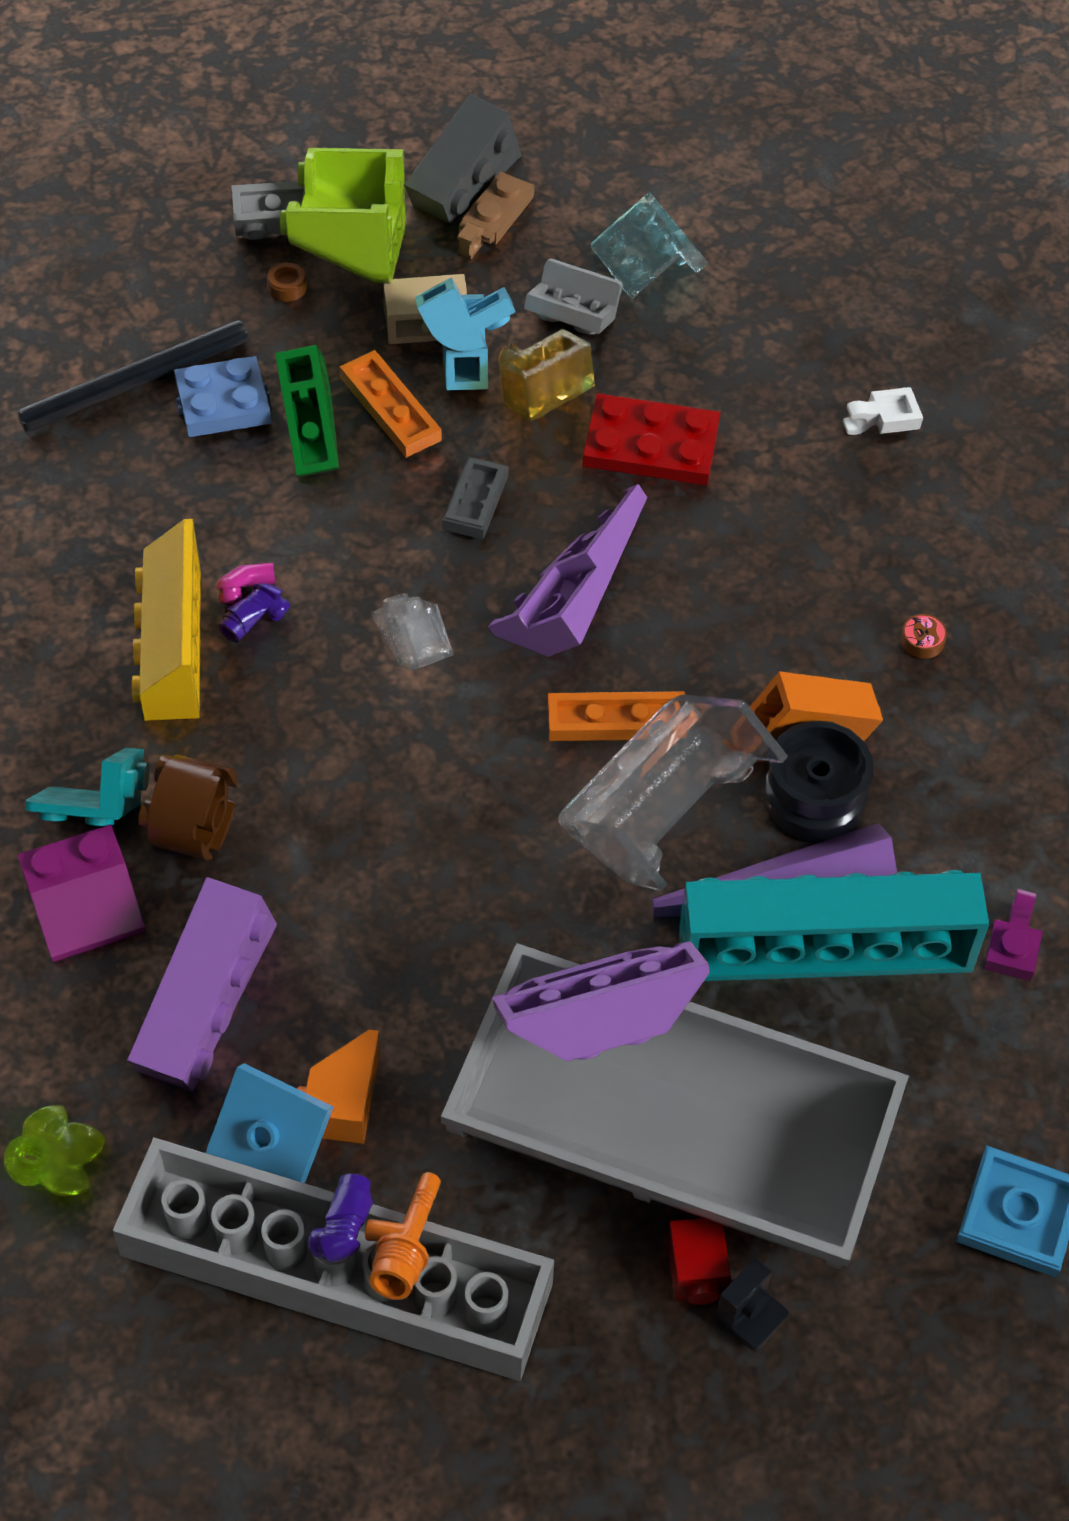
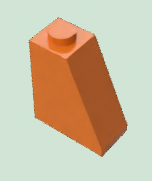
(805, 698)

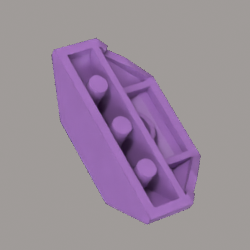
(604, 1001)

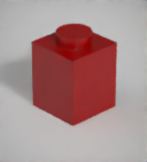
(698, 1260)

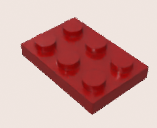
(651, 439)

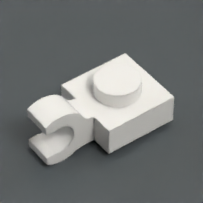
(888, 409)

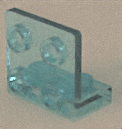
(645, 245)

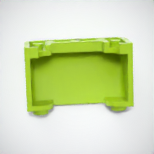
(350, 209)

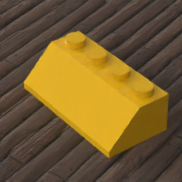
(169, 627)

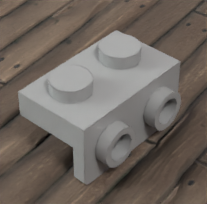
(259, 207)
(575, 297)

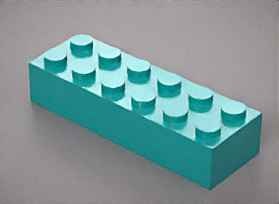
(836, 925)

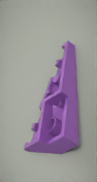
(572, 586)
(859, 851)

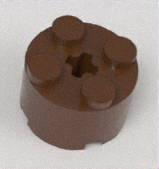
(189, 806)

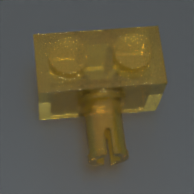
(545, 374)

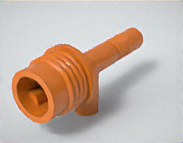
(398, 1249)

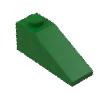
(308, 409)

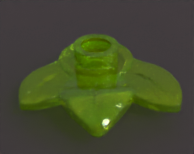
(59, 1149)

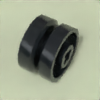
(821, 782)

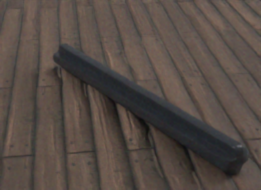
(132, 375)

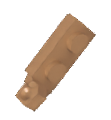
(493, 213)

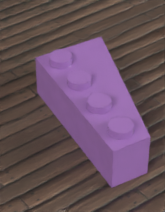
(202, 984)

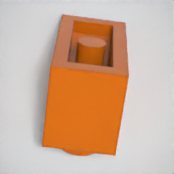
(347, 1083)

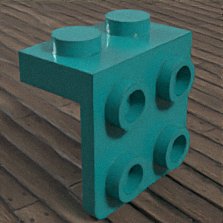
(121, 786)

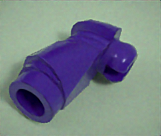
(247, 612)
(343, 1220)

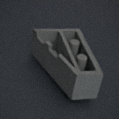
(464, 160)

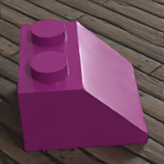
(81, 893)

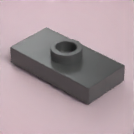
(475, 497)

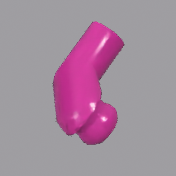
(243, 576)

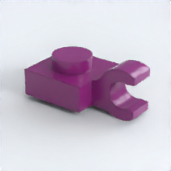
(1013, 944)

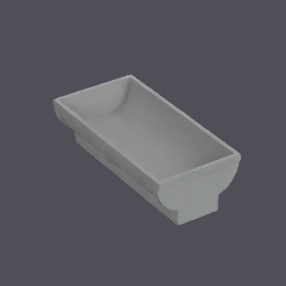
(693, 1118)

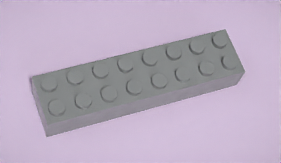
(252, 1234)

